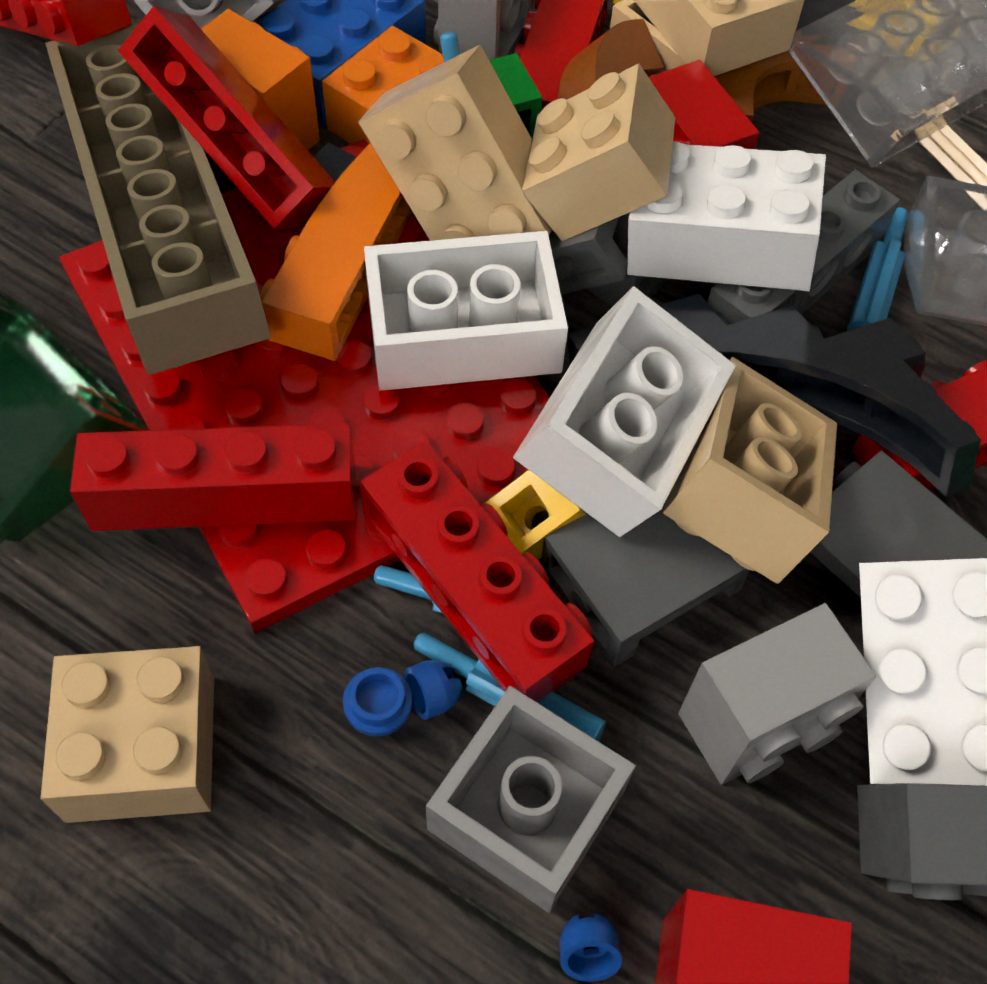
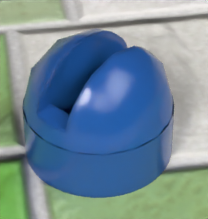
(432, 688)
(594, 963)

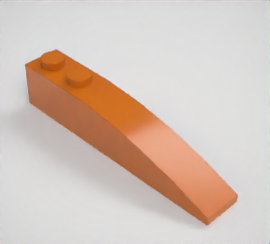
(324, 268)

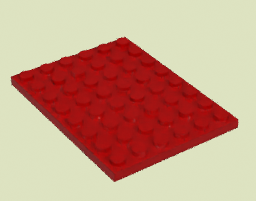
(295, 565)

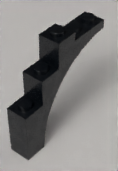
(856, 378)

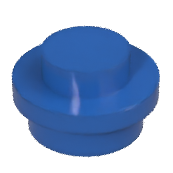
(377, 701)

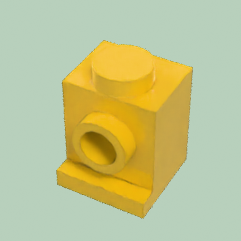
(522, 501)

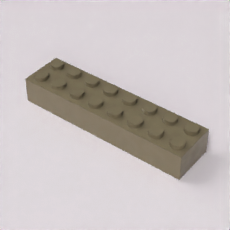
(157, 212)

